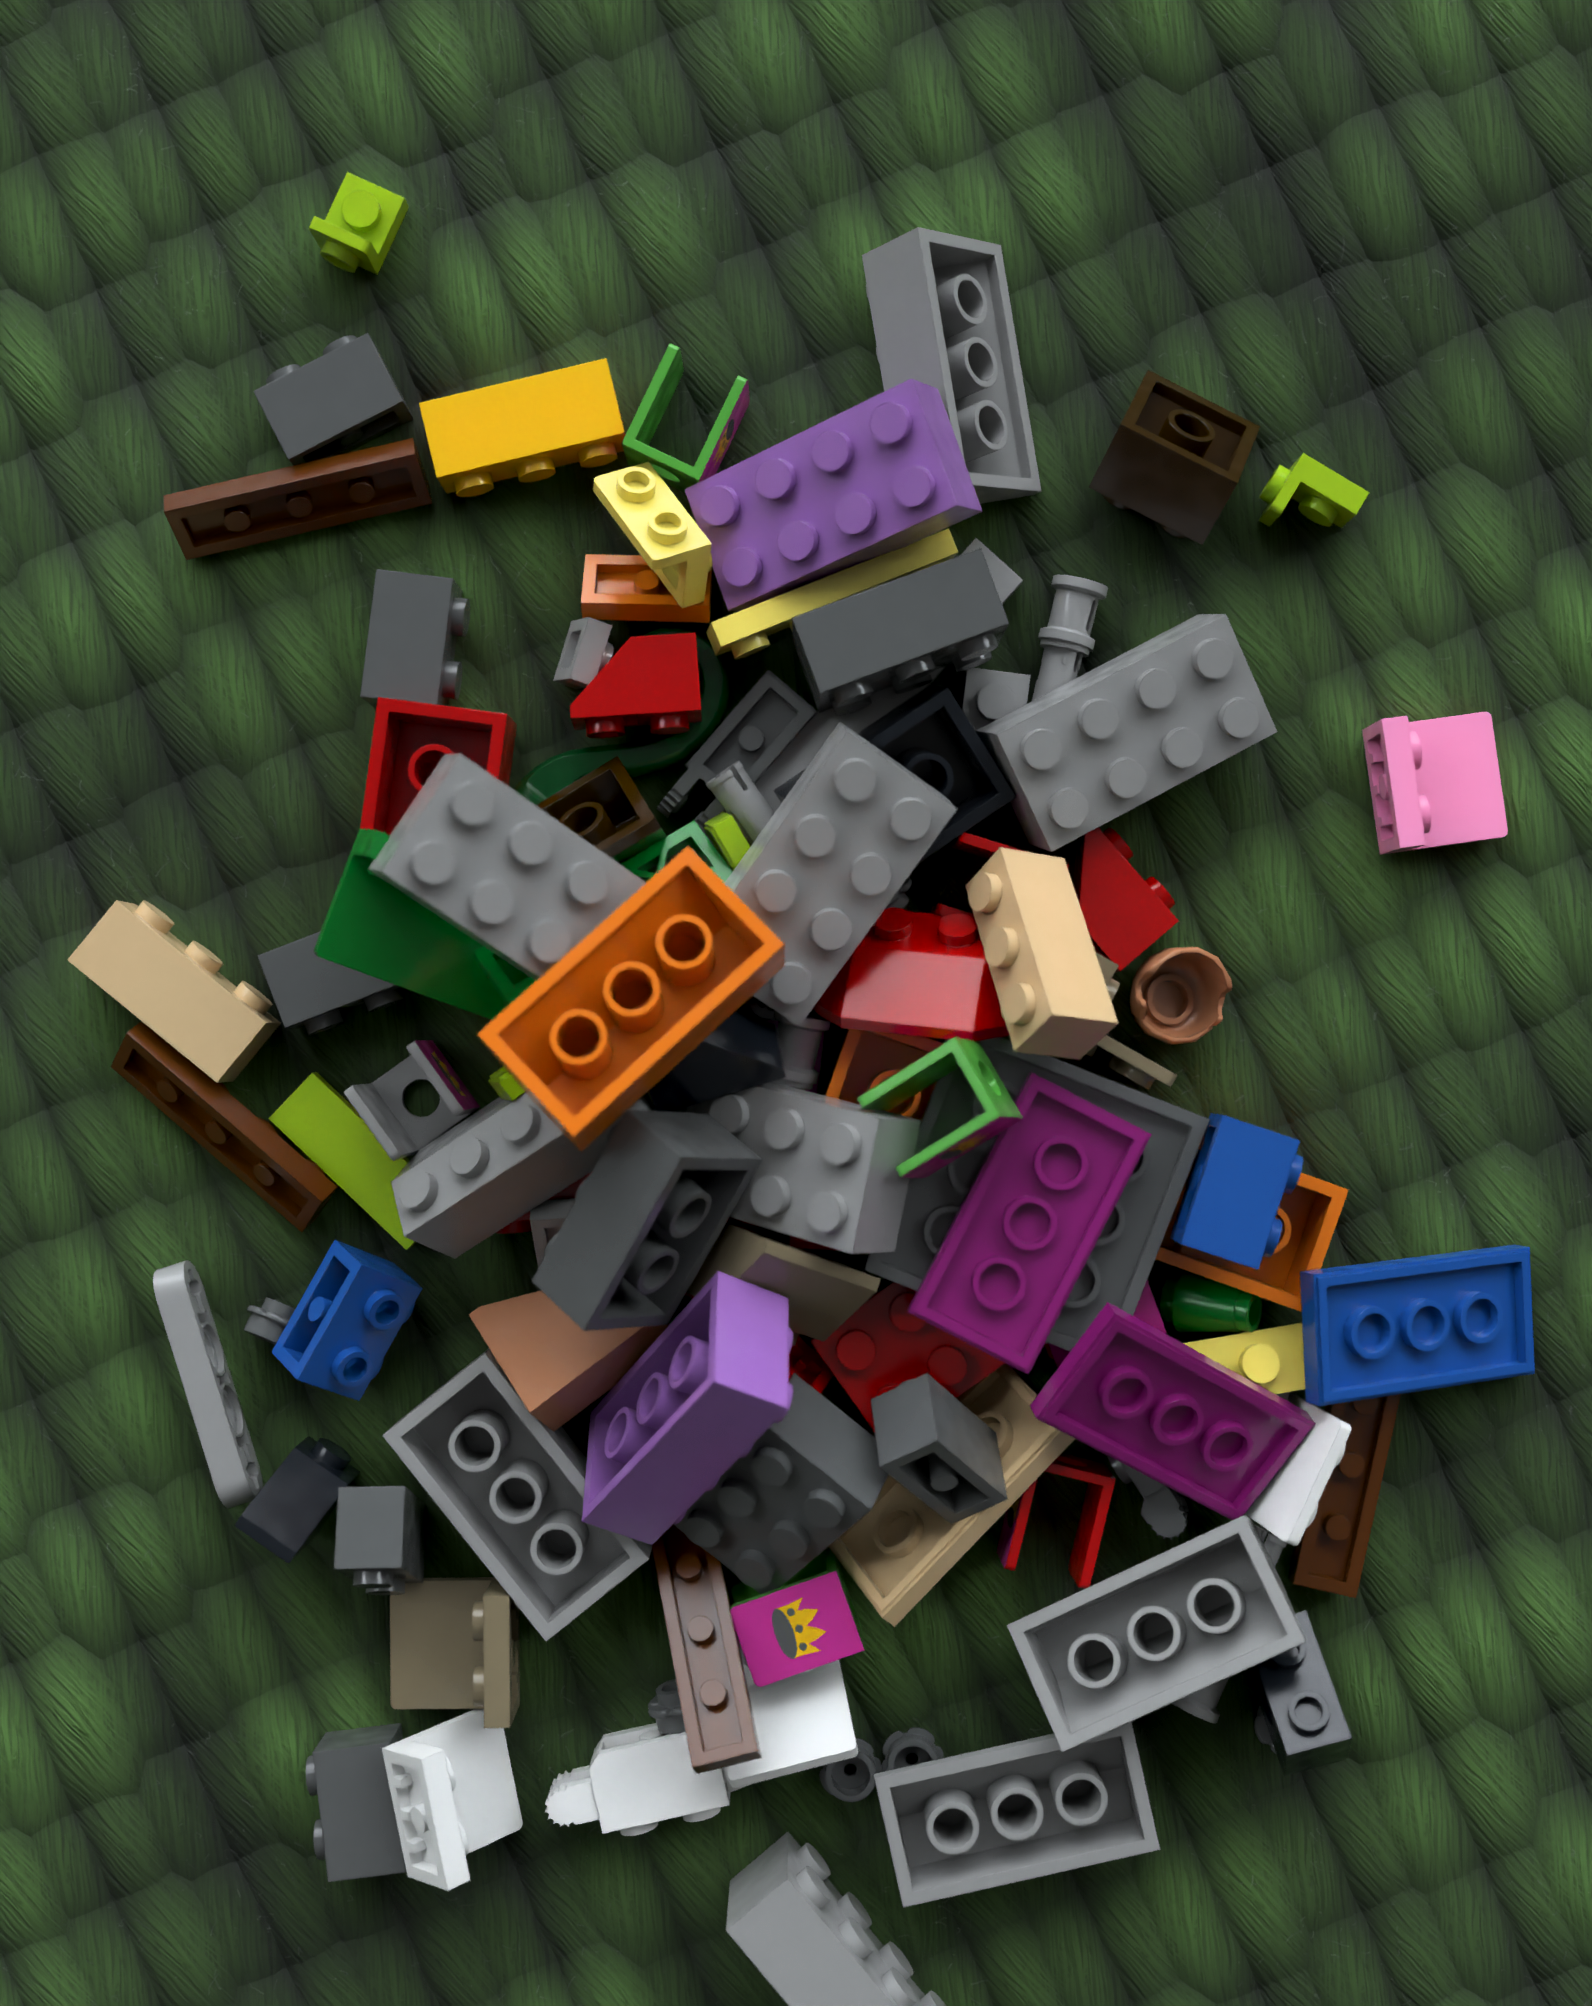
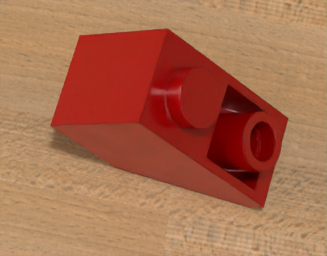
(644, 683)
(1116, 902)

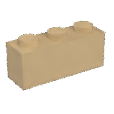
(1040, 954)
(176, 989)

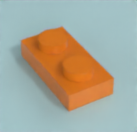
(631, 591)

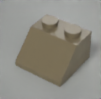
(818, 1288)

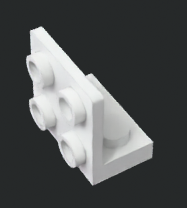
(1294, 1492)
(798, 1724)
(451, 1796)

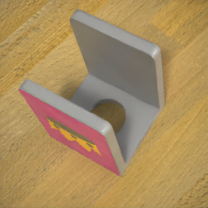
(384, 1109)

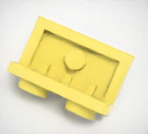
(658, 529)

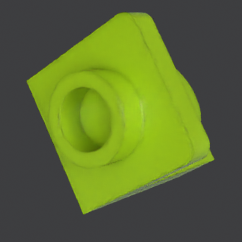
(359, 225)
(1321, 492)

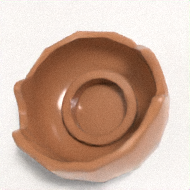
(1179, 994)

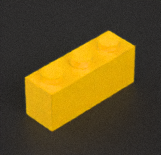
(524, 428)

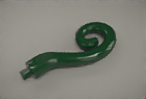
(646, 755)

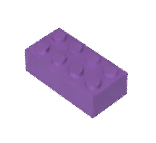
(835, 495)
(688, 1409)

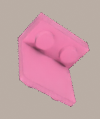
(1434, 781)

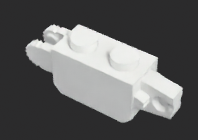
(636, 1782)

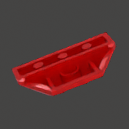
(917, 980)

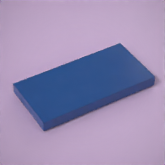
(1416, 1324)

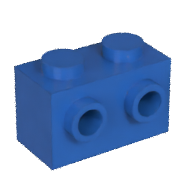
(1237, 1191)
(346, 1321)

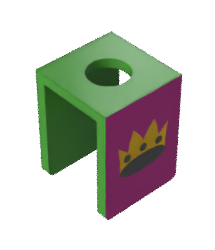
(651, 411)
(984, 1080)
(798, 1624)

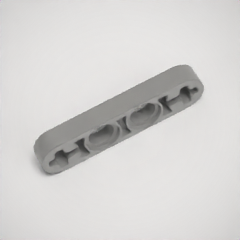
(207, 1383)

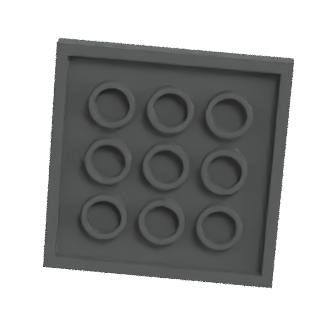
(1135, 1227)

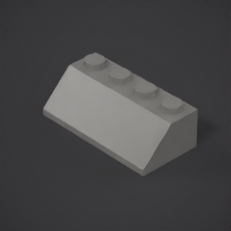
(950, 324)
(489, 1174)
(1156, 1632)
(1014, 1814)

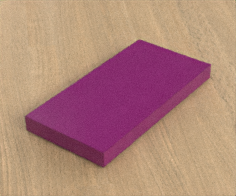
(1029, 1223)
(1171, 1413)

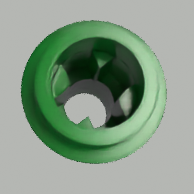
(1206, 1305)

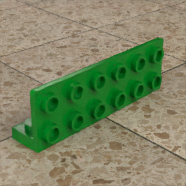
(401, 941)

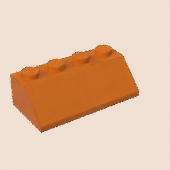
(634, 998)

